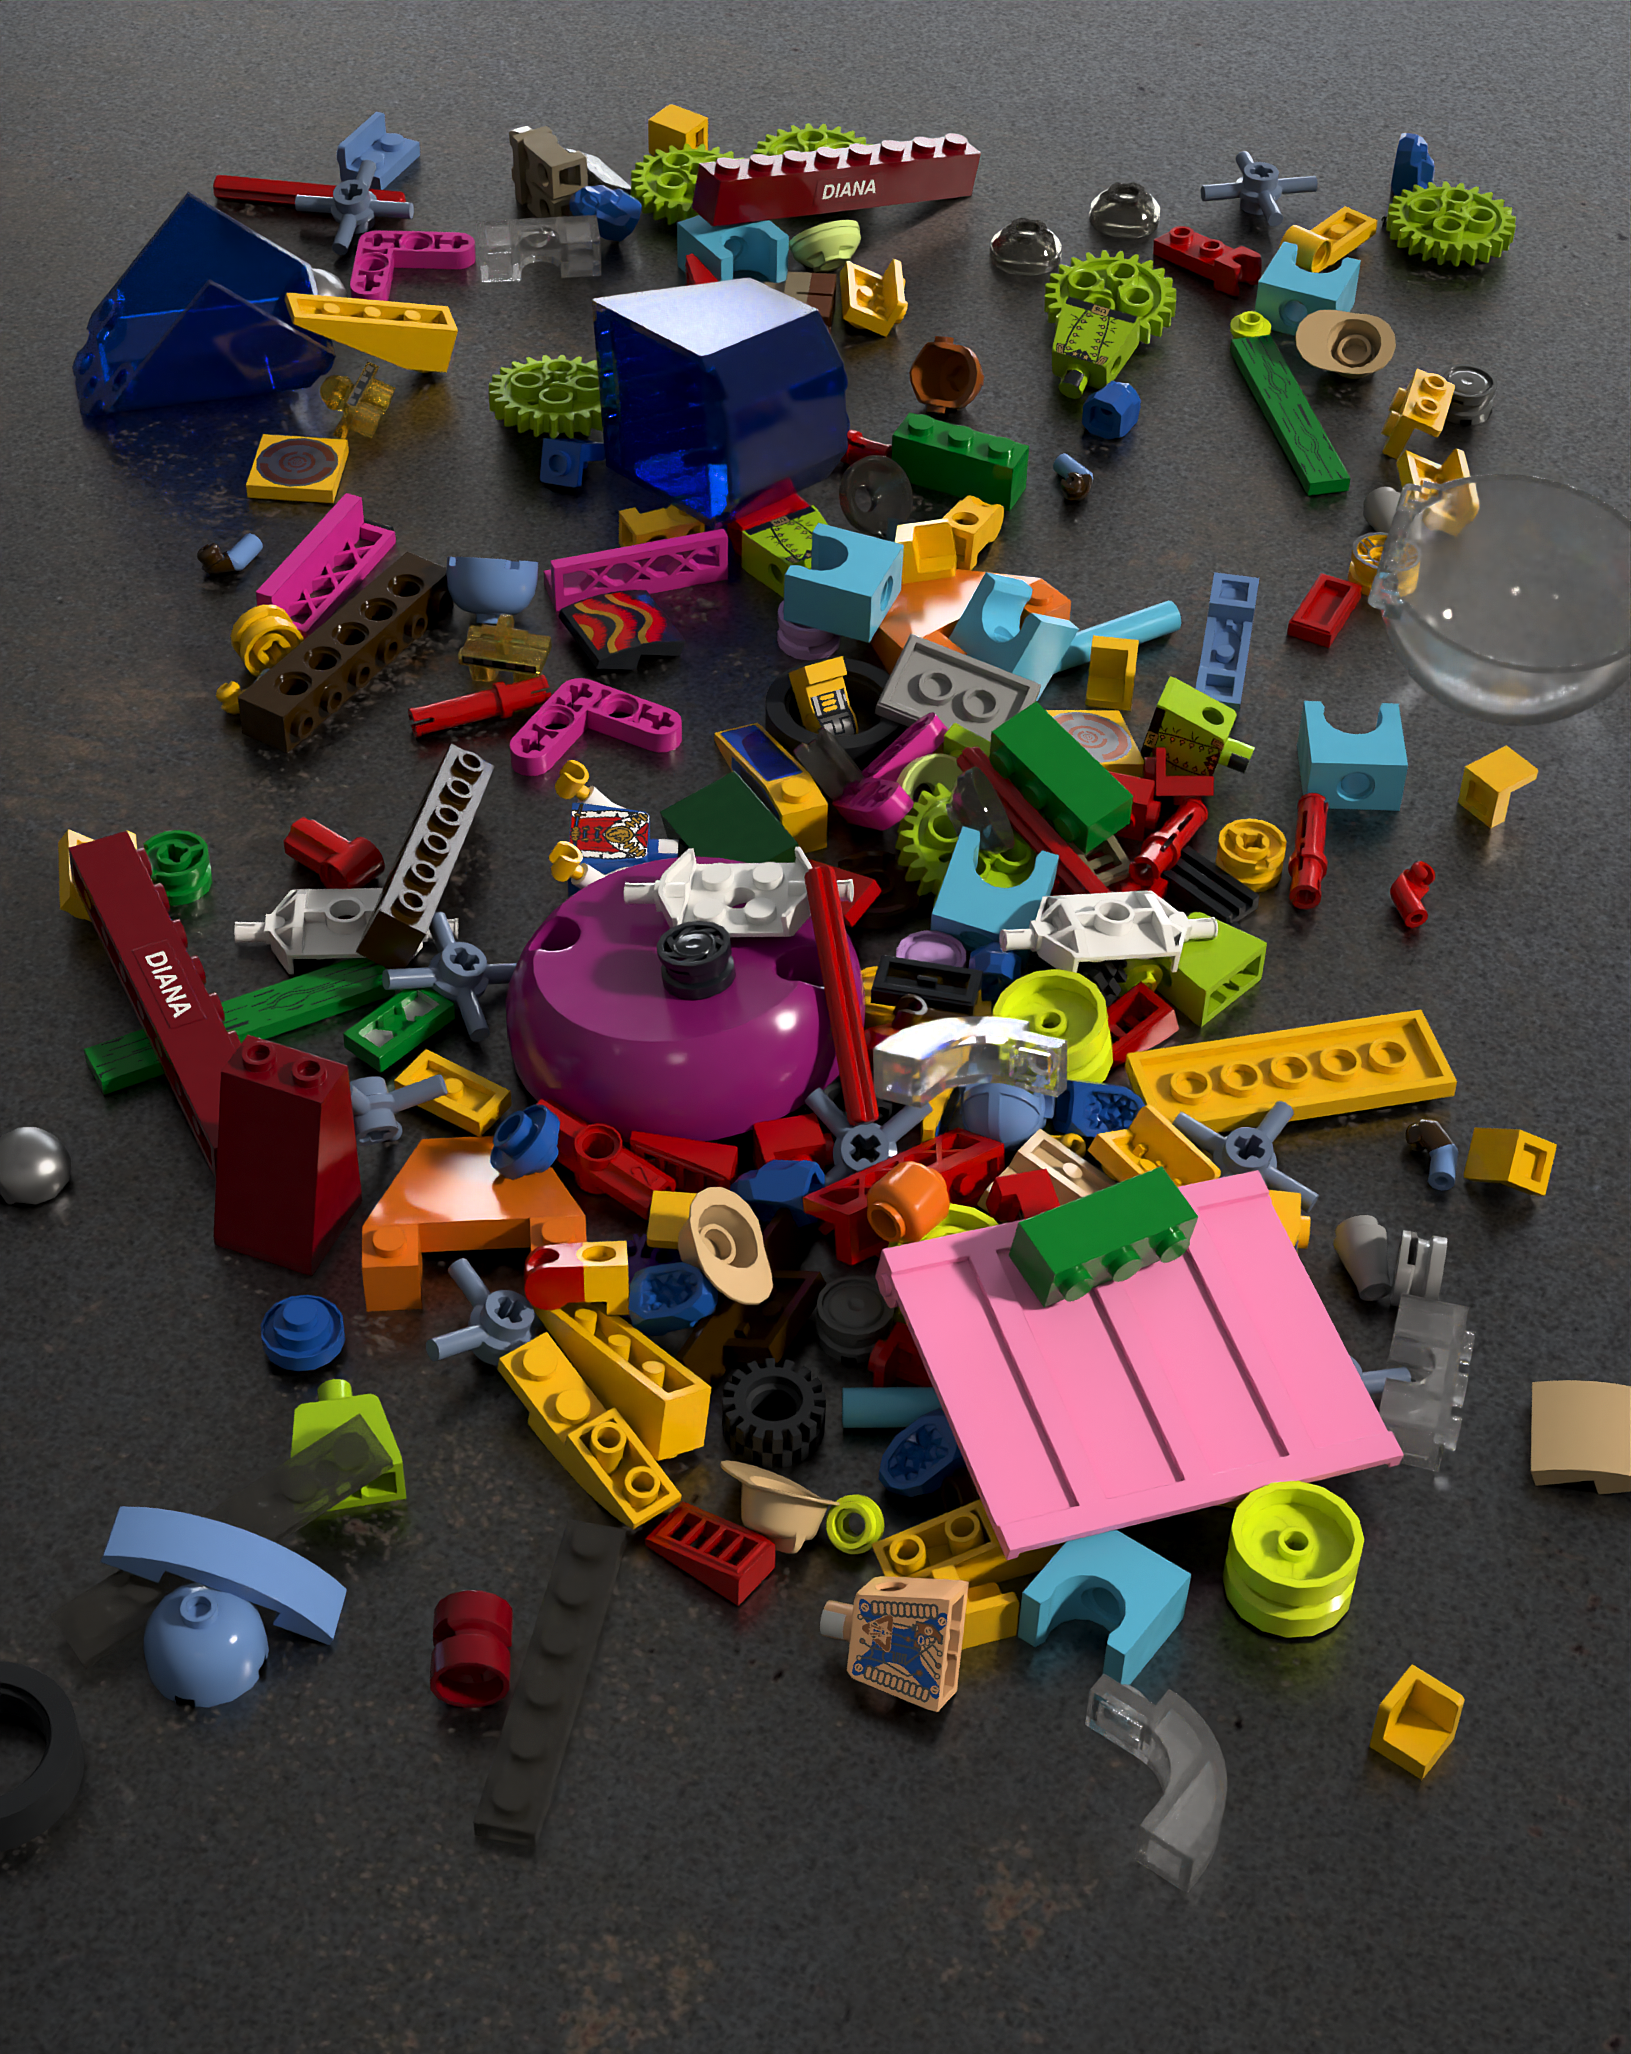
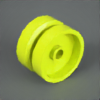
(1064, 1008)
(1292, 1558)

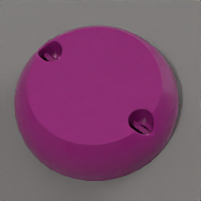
(626, 1054)

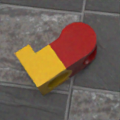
(578, 1274)

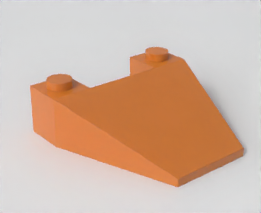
(935, 606)
(457, 1202)

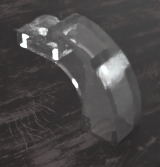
(963, 1051)
(1187, 1760)

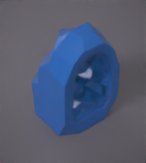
(1412, 164)
(615, 210)
(1111, 410)
(998, 969)
(1095, 1108)
(780, 1186)
(670, 1298)
(921, 1456)

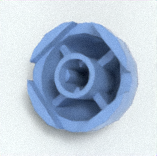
(491, 586)
(204, 1645)

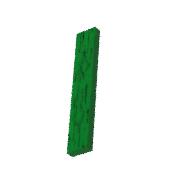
(1290, 415)
(257, 1013)

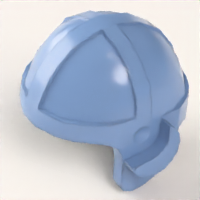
(1004, 1112)

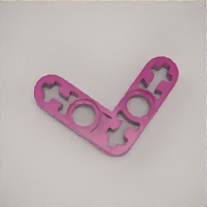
(384, 250)
(648, 726)
(878, 799)

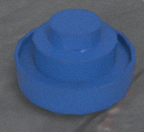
(526, 1142)
(302, 1332)

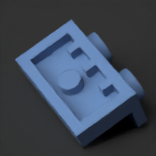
(387, 150)

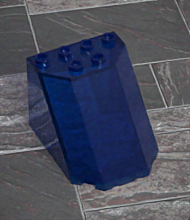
(199, 321)

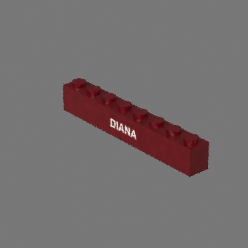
(834, 179)
(158, 976)

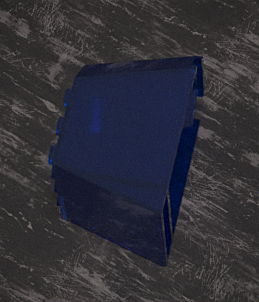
(719, 395)

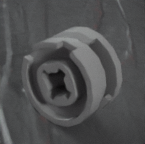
(1418, 1267)

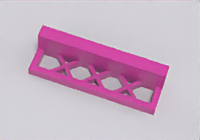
(313, 560)
(644, 566)

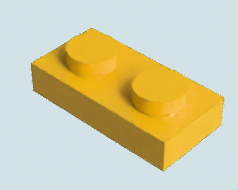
(471, 1099)

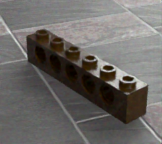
(345, 653)
(425, 860)

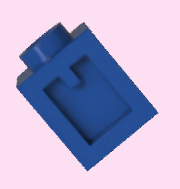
(566, 457)

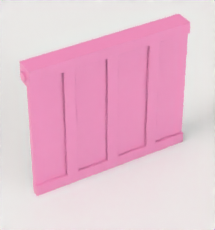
(1146, 1386)

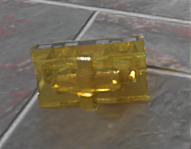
(361, 403)
(504, 649)

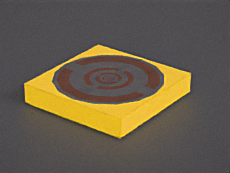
(297, 468)
(1104, 737)

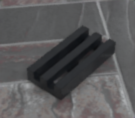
(1211, 884)
(937, 984)

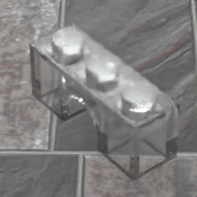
(513, 243)
(1430, 1343)

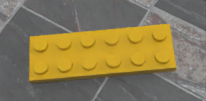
(1310, 1068)

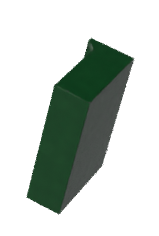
(728, 824)

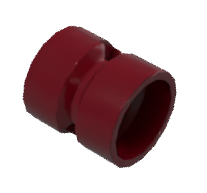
(471, 1649)

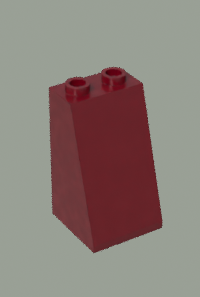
(284, 1155)

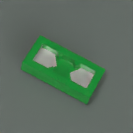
(398, 1026)

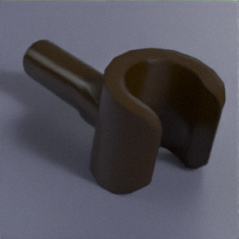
(913, 1010)

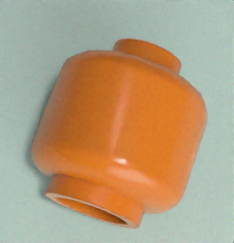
(907, 1203)

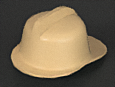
(1345, 342)
(727, 1245)
(777, 1506)

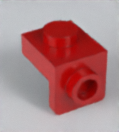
(1179, 787)
(897, 1358)

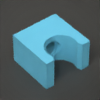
(734, 247)
(1286, 284)
(848, 584)
(992, 631)
(1353, 768)
(977, 910)
(1114, 1585)

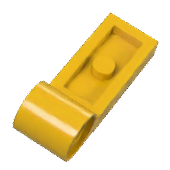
(1330, 238)

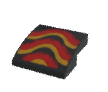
(621, 628)

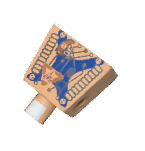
(903, 1636)

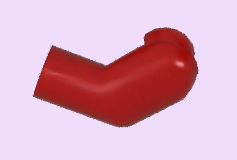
(1409, 890)

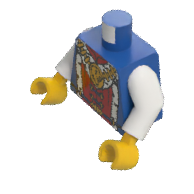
(601, 834)

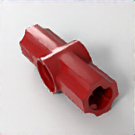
(604, 1164)

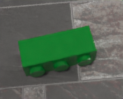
(960, 460)
(1060, 778)
(1103, 1237)

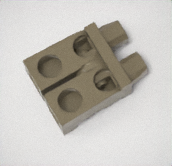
(545, 172)

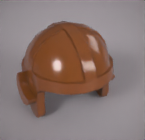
(946, 375)

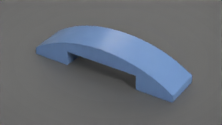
(1227, 638)
(230, 1561)

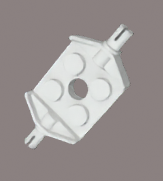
(707, 892)
(309, 926)
(1107, 928)

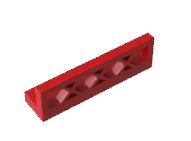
(965, 1171)

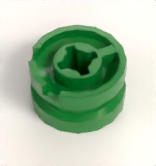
(180, 864)

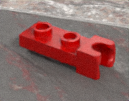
(1210, 258)

